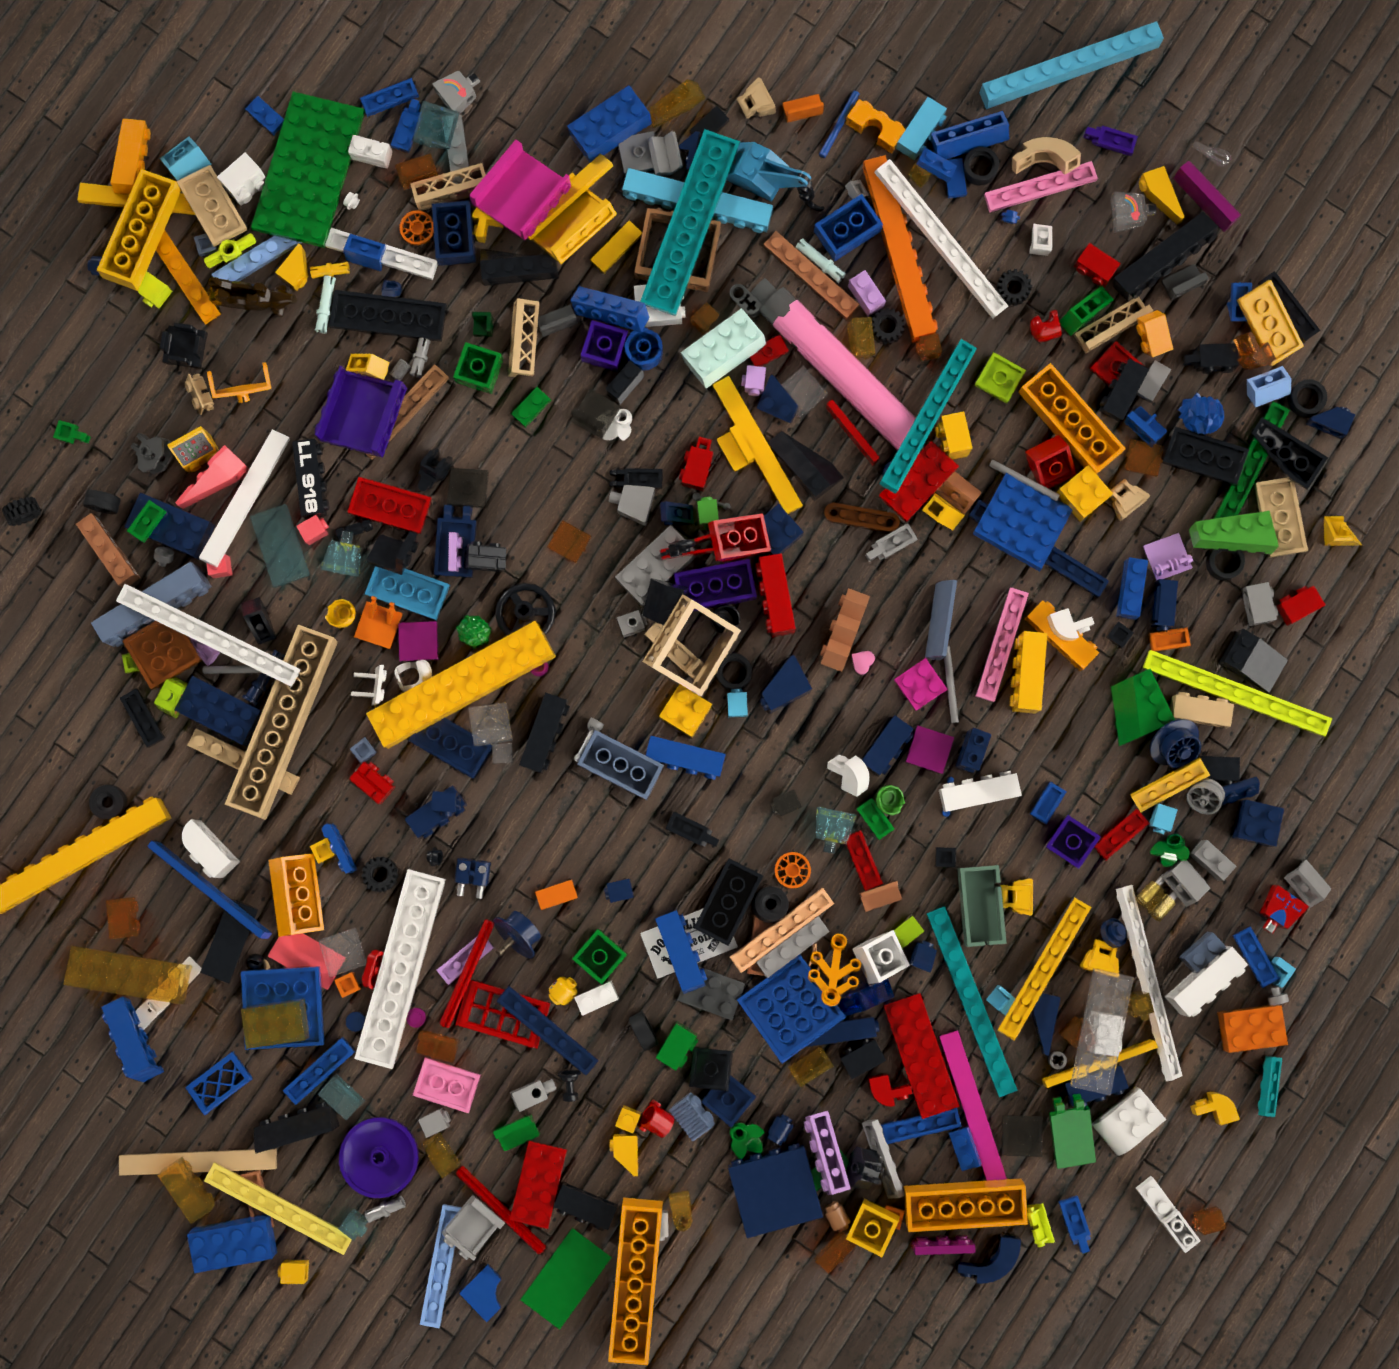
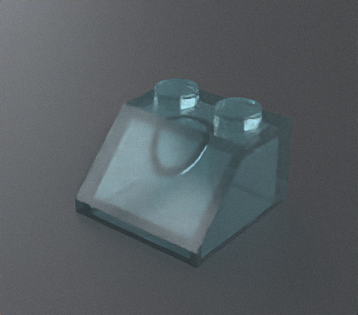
(435, 126)

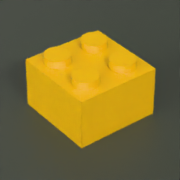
(954, 435)
(1084, 493)
(685, 711)
(873, 1227)

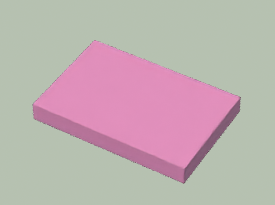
(446, 1085)

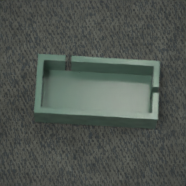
(981, 906)

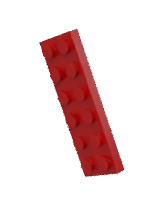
(921, 1056)

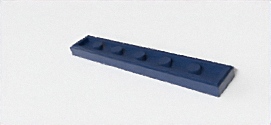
(547, 1030)

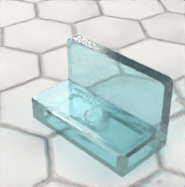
(341, 1097)

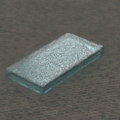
(280, 546)

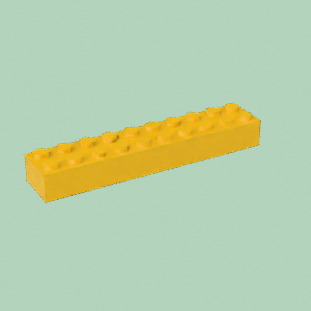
(461, 685)

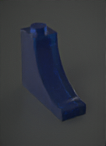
(865, 997)

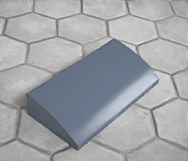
(941, 620)

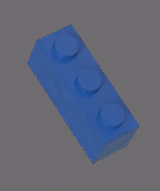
(1132, 588)

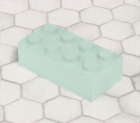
(723, 348)

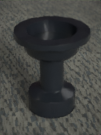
(569, 1077)

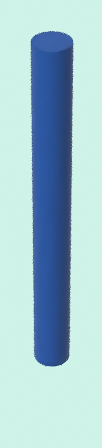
(840, 122)

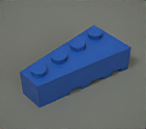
(130, 1040)

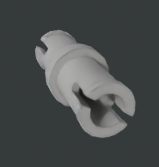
(420, 357)
(385, 1209)

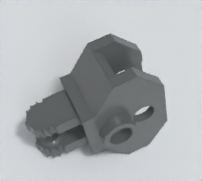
(151, 453)

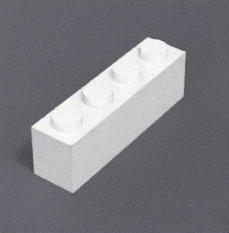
(979, 792)

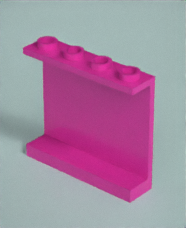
(519, 191)

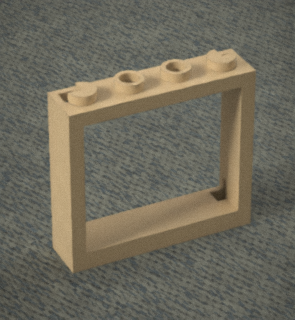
(671, 631)

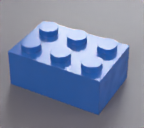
(848, 227)

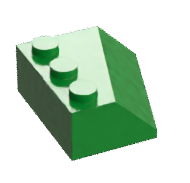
(1139, 707)

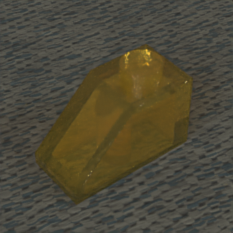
(441, 1155)

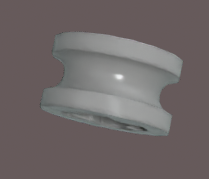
(1058, 1054)

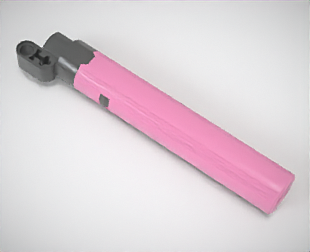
(829, 358)

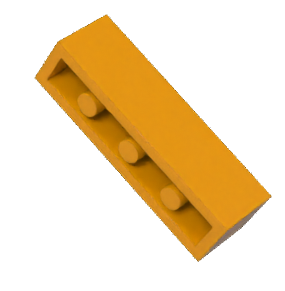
(129, 155)
(1077, 651)

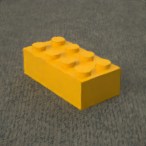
(1029, 672)

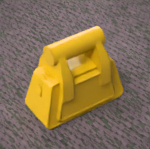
(1021, 896)
(1101, 961)

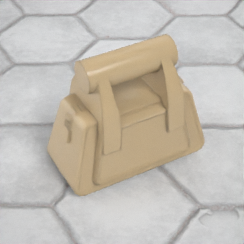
(759, 98)
(1128, 501)

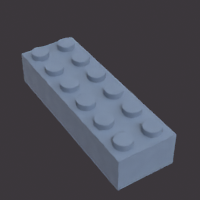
(175, 590)

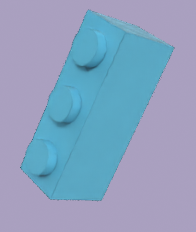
(920, 129)

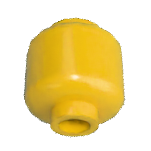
(563, 990)

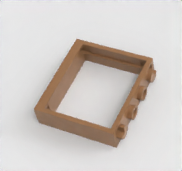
(659, 215)

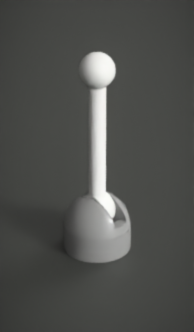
(593, 725)

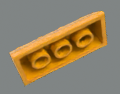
(296, 894)

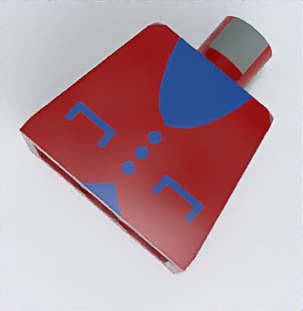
(1281, 909)

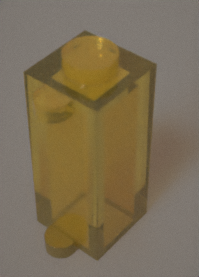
(1140, 1005)

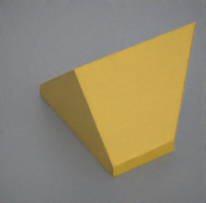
(1338, 533)

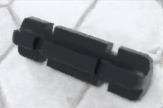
(356, 528)

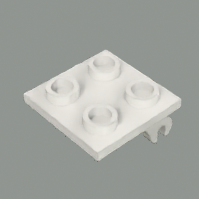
(380, 677)

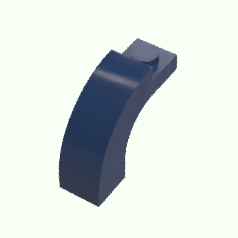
(998, 1266)

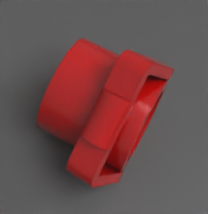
(656, 1120)

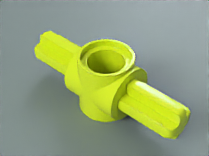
(238, 246)

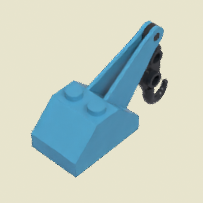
(763, 174)

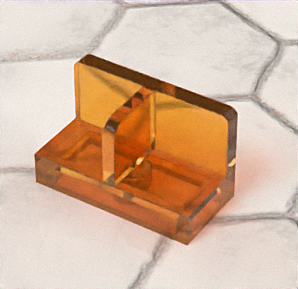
(437, 1046)
(834, 1252)

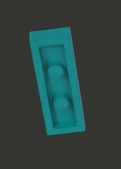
(1269, 1086)

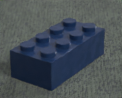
(177, 528)
(219, 711)

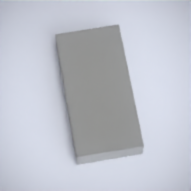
(1153, 381)

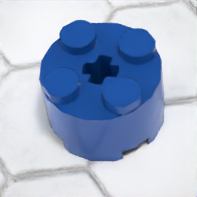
(653, 344)

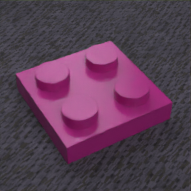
(920, 684)

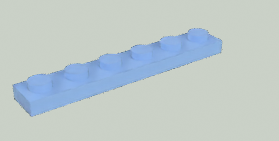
(255, 259)
(439, 1272)

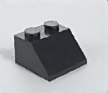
(662, 600)

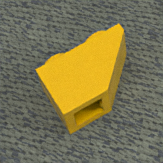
(943, 511)

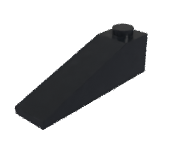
(1293, 456)
(809, 468)

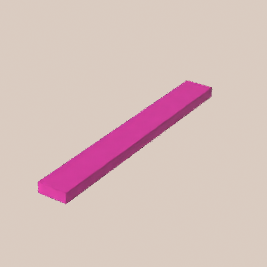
(972, 1106)

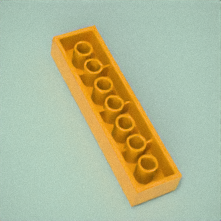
(635, 1281)

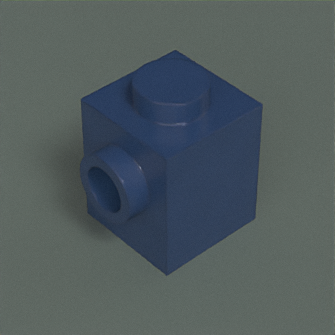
(445, 803)

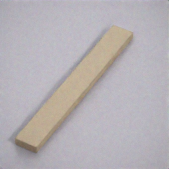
(200, 1161)

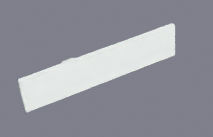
(158, 1006)

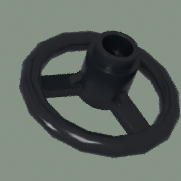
(521, 605)

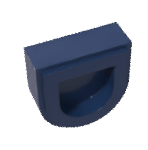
(391, 288)

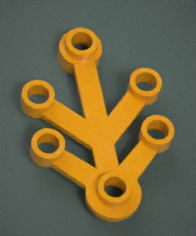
(834, 973)

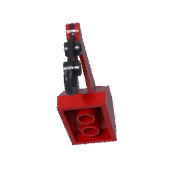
(730, 538)

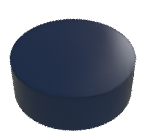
(355, 1021)

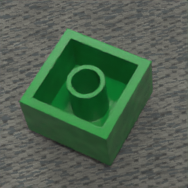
(478, 368)
(600, 956)
(676, 1046)

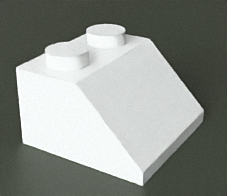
(881, 957)

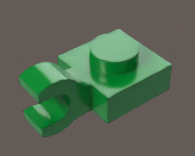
(69, 432)

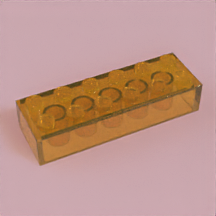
(127, 975)

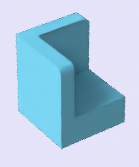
(1283, 970)
(1001, 999)

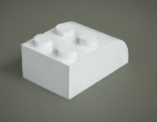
(208, 850)
(1128, 1121)

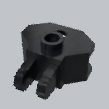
(433, 470)
(863, 1168)

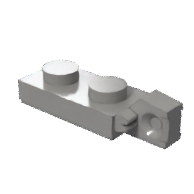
(892, 543)

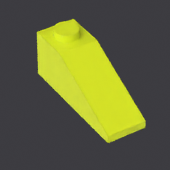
(153, 291)

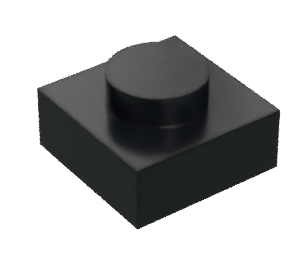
(1119, 635)
(945, 857)

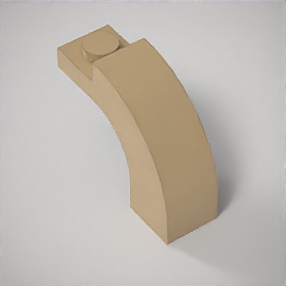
(1047, 150)

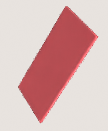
(301, 951)

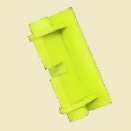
(1041, 1227)

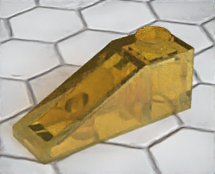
(676, 103)

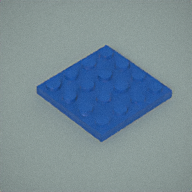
(1022, 522)
(283, 985)
(789, 1009)

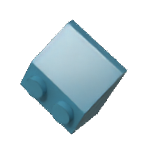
(185, 159)

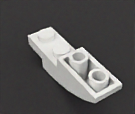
(1167, 1214)

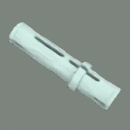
(826, 265)
(325, 304)

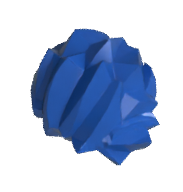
(1202, 414)

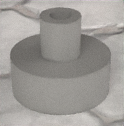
(163, 555)
(1277, 997)

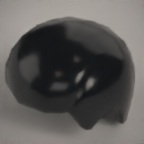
(727, 613)

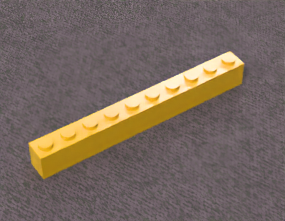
(82, 853)

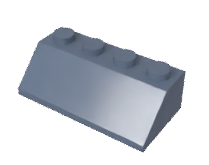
(620, 765)

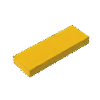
(616, 247)

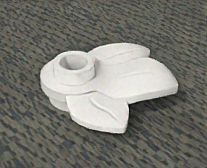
(619, 428)

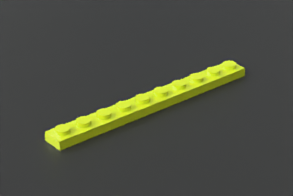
(1237, 693)

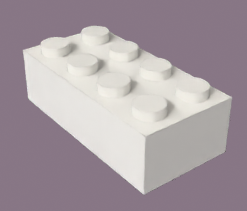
(1202, 986)

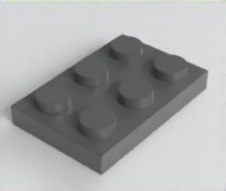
(717, 996)

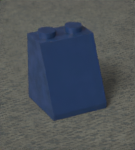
(785, 687)

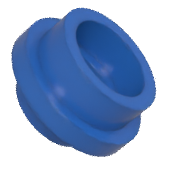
(1010, 217)

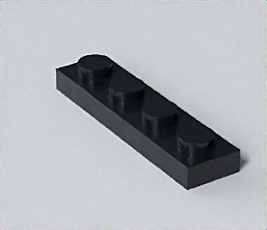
(1301, 320)

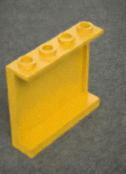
(575, 225)

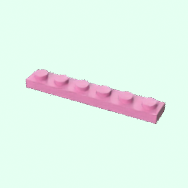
(1039, 187)
(1001, 644)

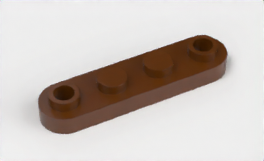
(861, 517)

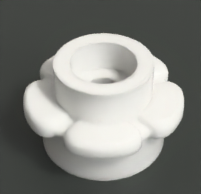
(351, 200)

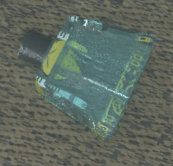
(343, 556)
(833, 827)

